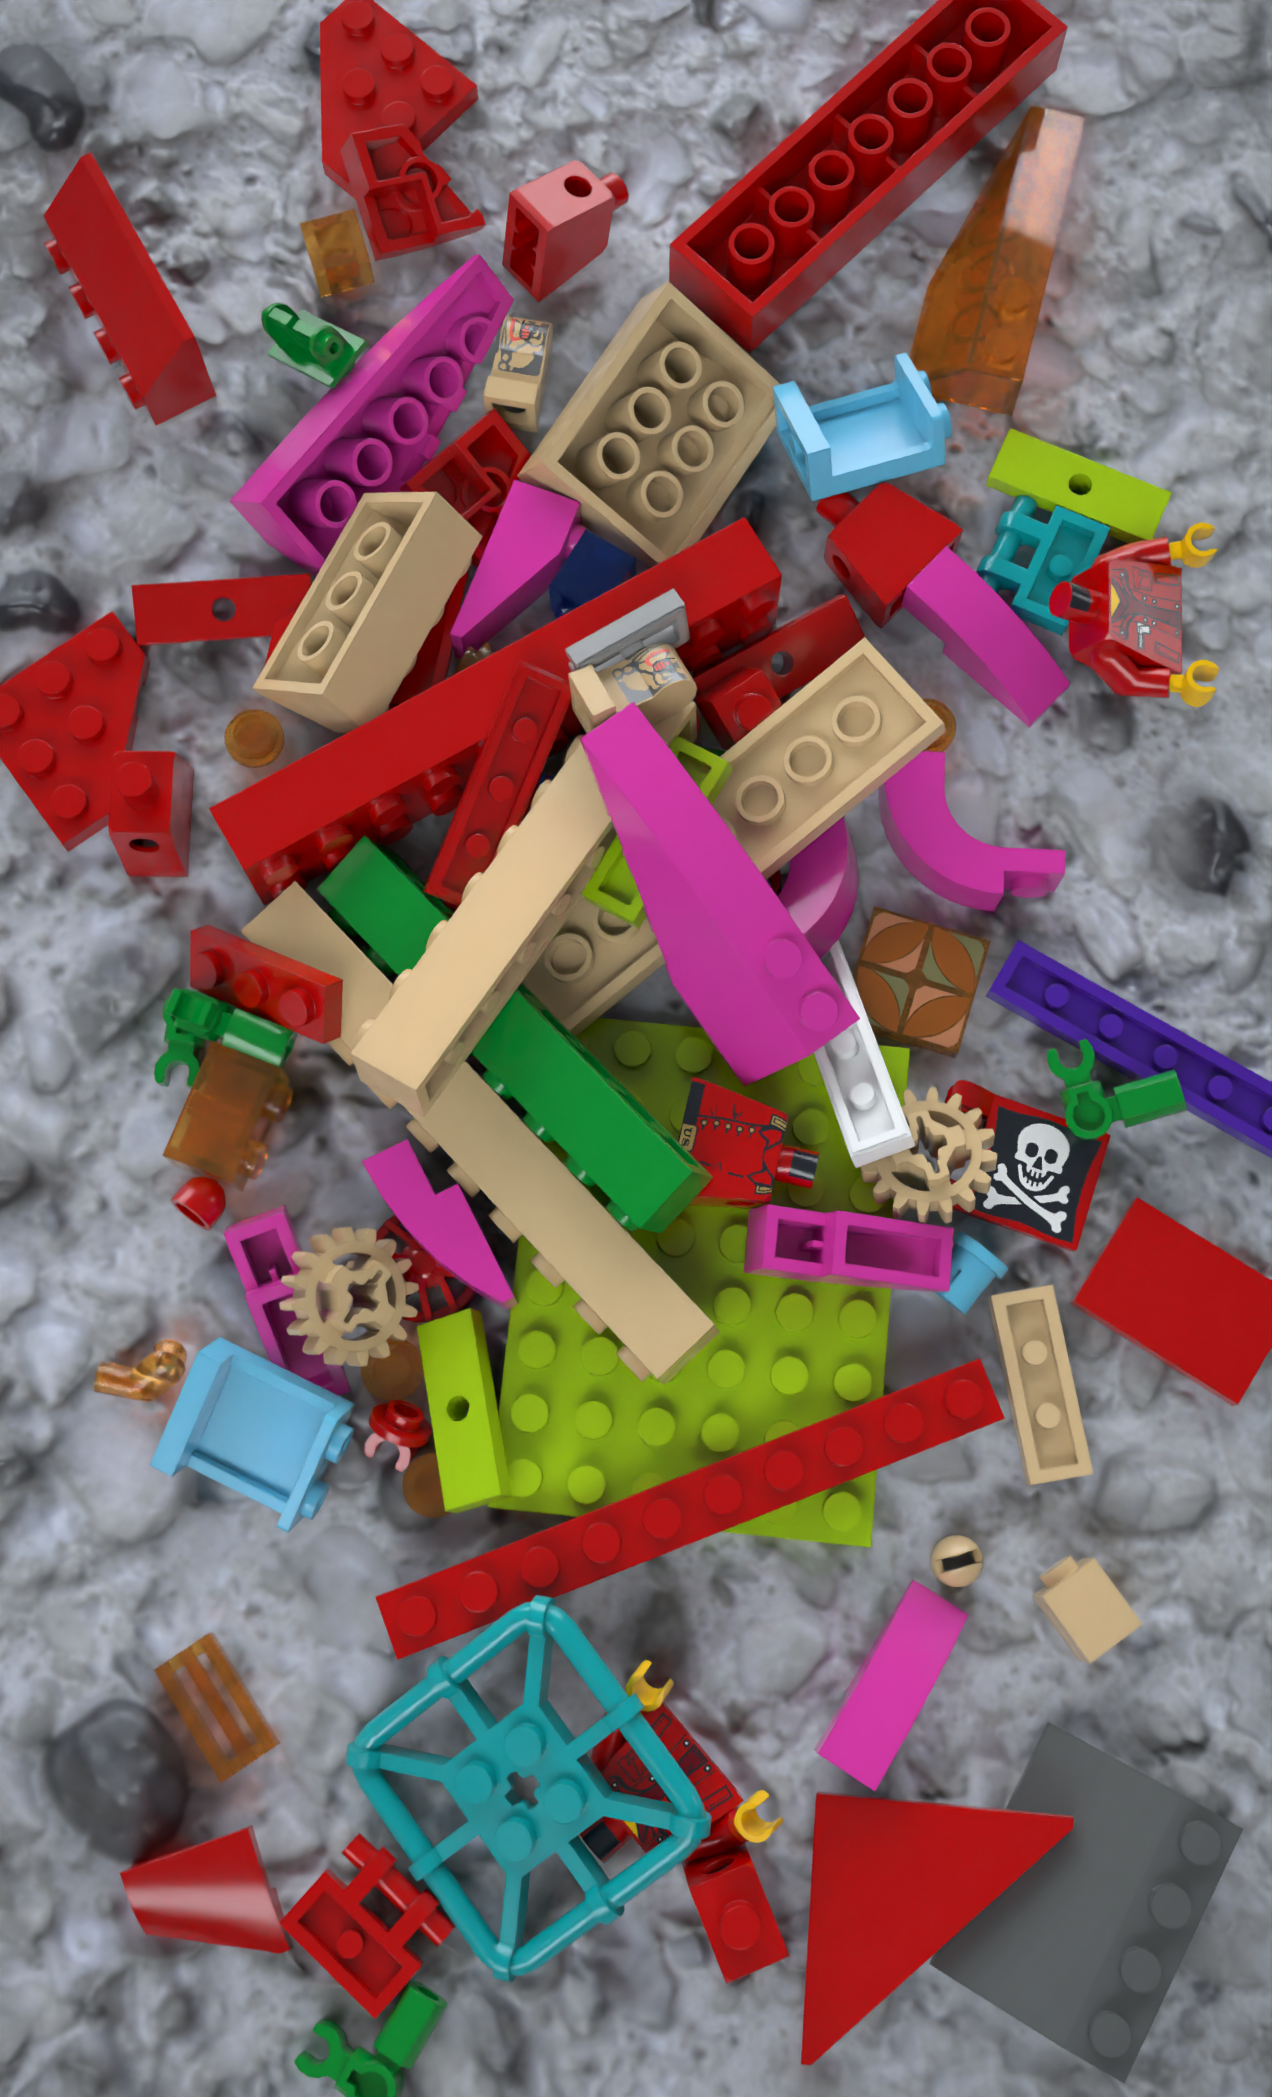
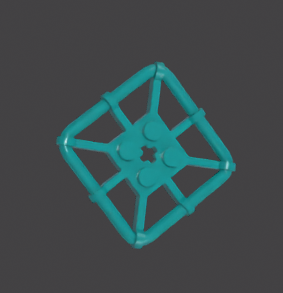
(568, 1797)

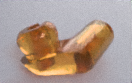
(148, 1378)

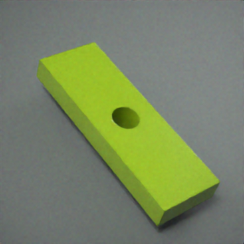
(1050, 473)
(457, 1378)

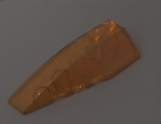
(995, 273)

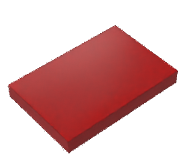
(1181, 1301)

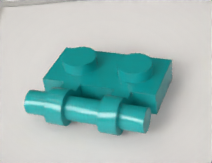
(1062, 551)

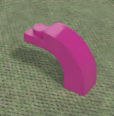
(946, 856)
(823, 887)

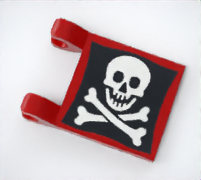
(1041, 1170)

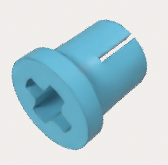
(971, 1272)

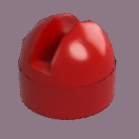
(201, 1201)

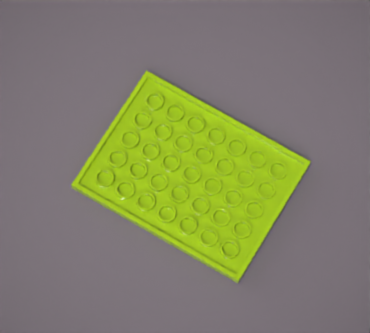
(786, 1351)

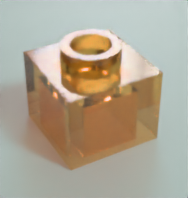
(337, 252)

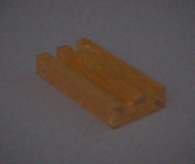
(240, 1694)

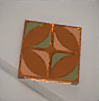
(918, 980)

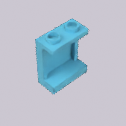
(863, 434)
(256, 1431)

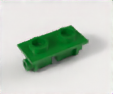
(311, 344)

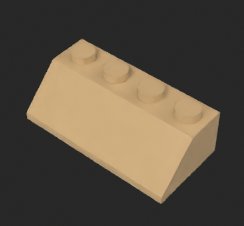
(369, 609)

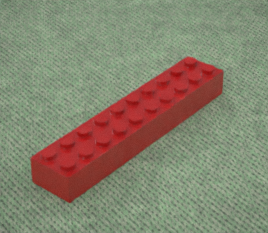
(426, 747)

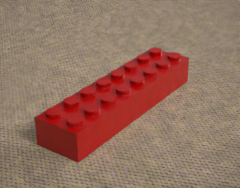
(861, 161)

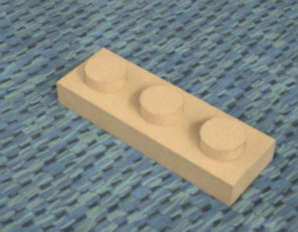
(1040, 1385)

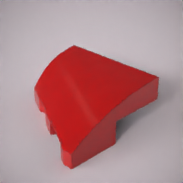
(403, 193)
(475, 474)
(209, 1895)

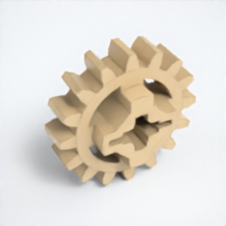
(949, 1145)
(324, 1302)

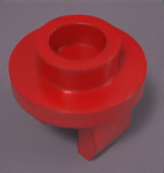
(401, 1425)

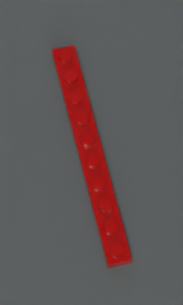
(689, 1508)

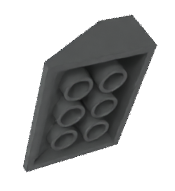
(1102, 1916)

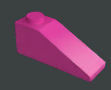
(519, 562)

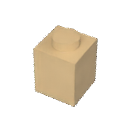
(1085, 1607)

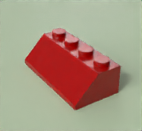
(126, 296)

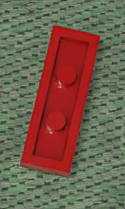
(266, 983)

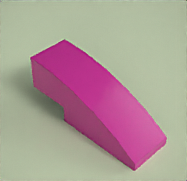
(985, 636)
(438, 1222)
(848, 1249)
(262, 1256)
(892, 1685)

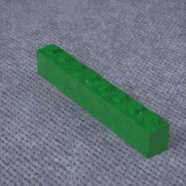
(528, 1053)

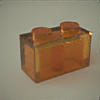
(229, 1117)

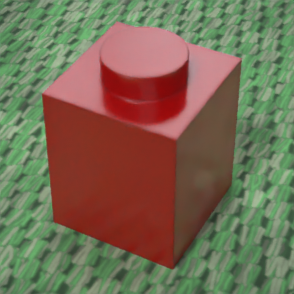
(737, 705)

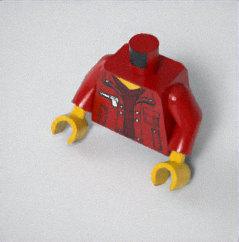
(1130, 618)
(629, 1775)

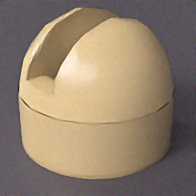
(952, 1547)

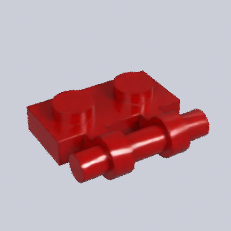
(353, 1940)

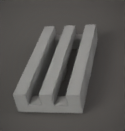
(653, 623)

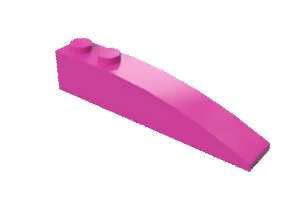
(376, 419)
(711, 909)

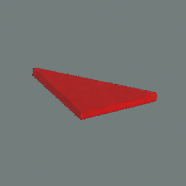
(895, 1888)

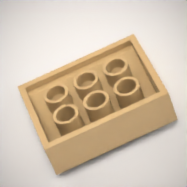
(658, 430)

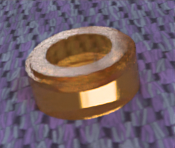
(423, 1487)

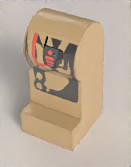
(520, 372)
(651, 679)

